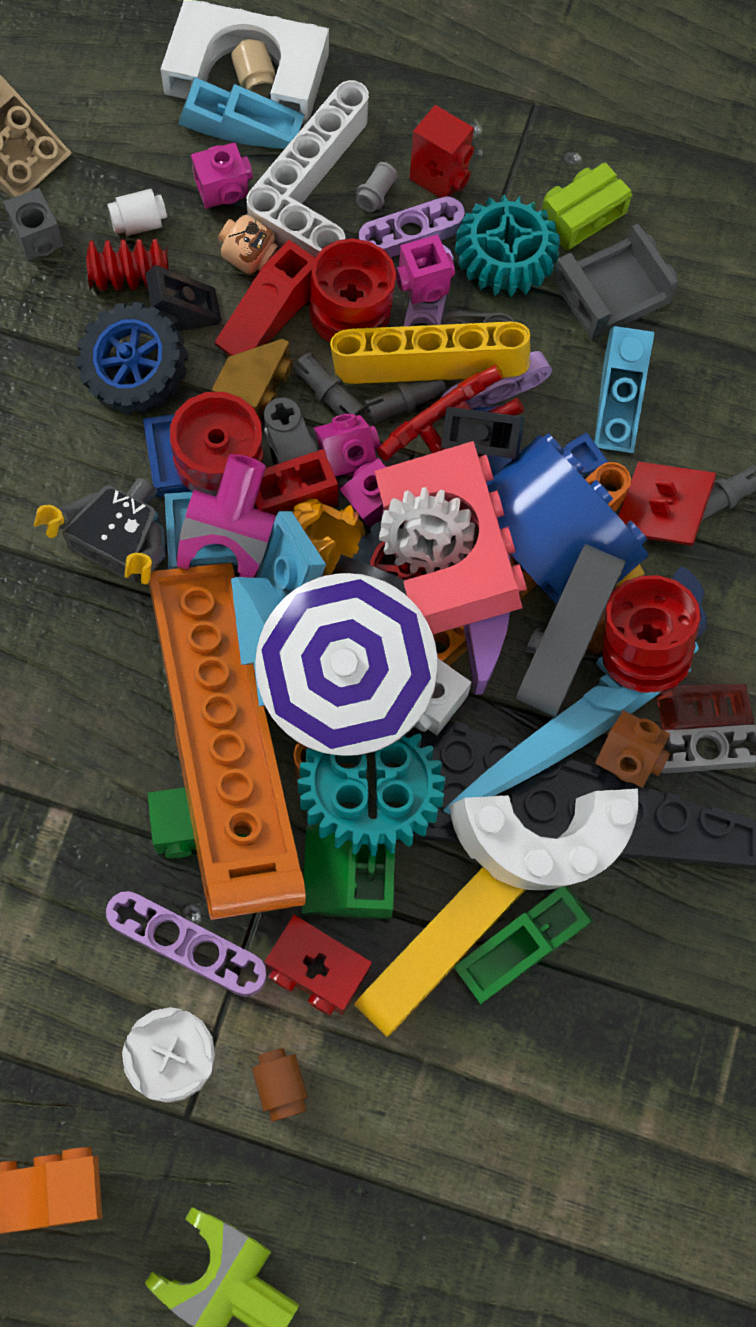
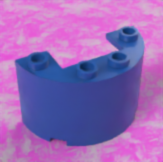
(557, 513)

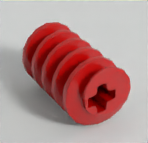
(123, 264)

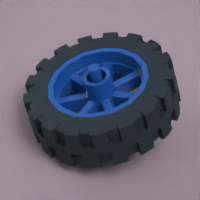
(106, 333)

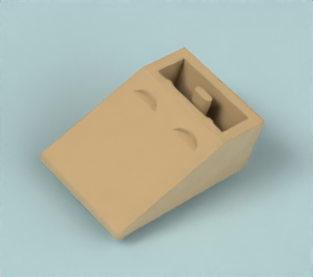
(26, 145)

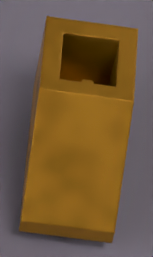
(256, 374)

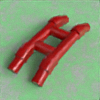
(456, 398)

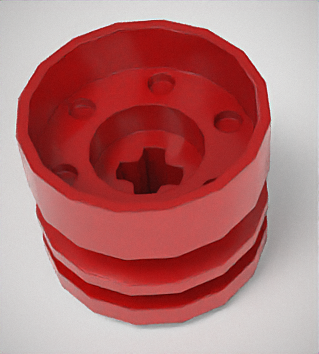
(351, 287)
(650, 633)

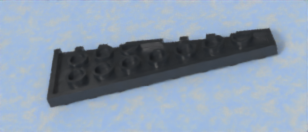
(545, 804)

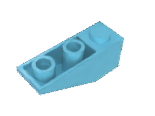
(622, 388)

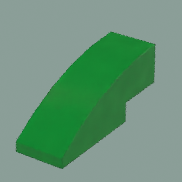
(523, 943)

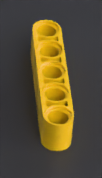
(430, 352)
(436, 951)

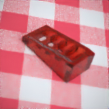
(678, 710)

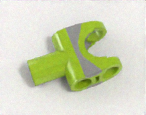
(229, 1283)

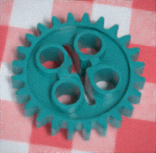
(413, 784)

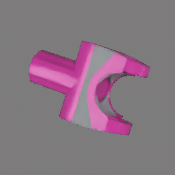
(229, 517)

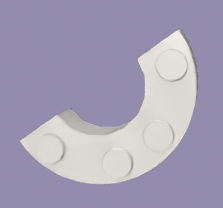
(532, 862)

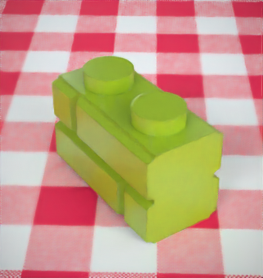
(587, 204)

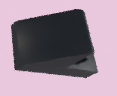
(182, 299)
(491, 432)

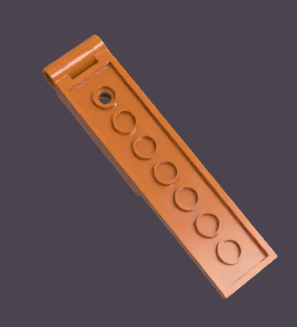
(224, 747)

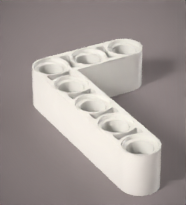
(304, 166)

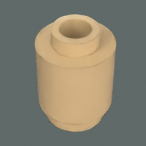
(254, 67)

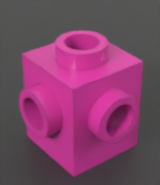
(221, 175)
(424, 270)
(347, 443)
(364, 493)

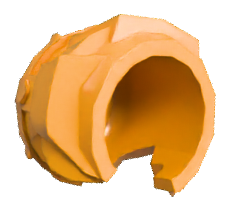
(330, 530)

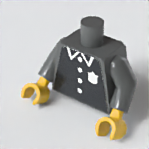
(112, 529)

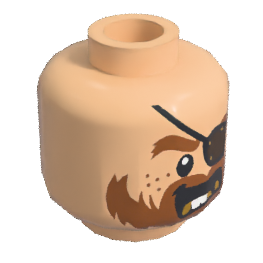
(247, 244)

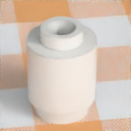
(137, 212)

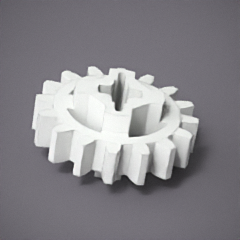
(427, 531)

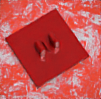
(667, 501)

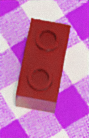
(441, 153)
(297, 482)
(305, 944)

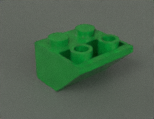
(346, 882)

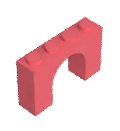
(484, 580)

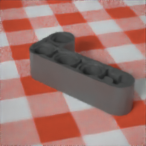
(570, 630)

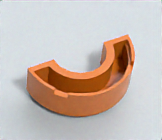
(52, 1193)

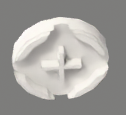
(168, 1055)

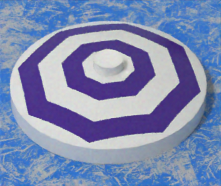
(346, 664)

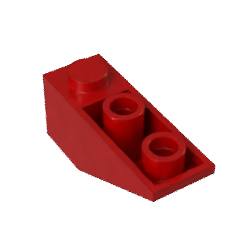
(270, 301)

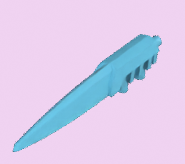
(560, 736)

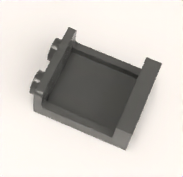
(616, 283)

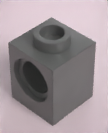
(32, 211)

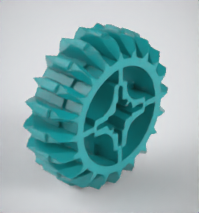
(487, 256)

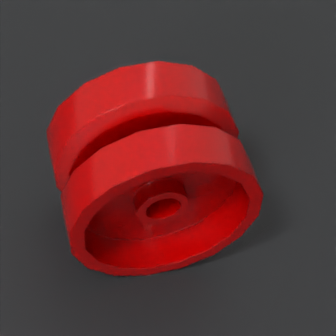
(209, 431)

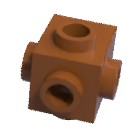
(634, 749)

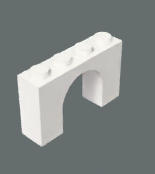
(211, 31)

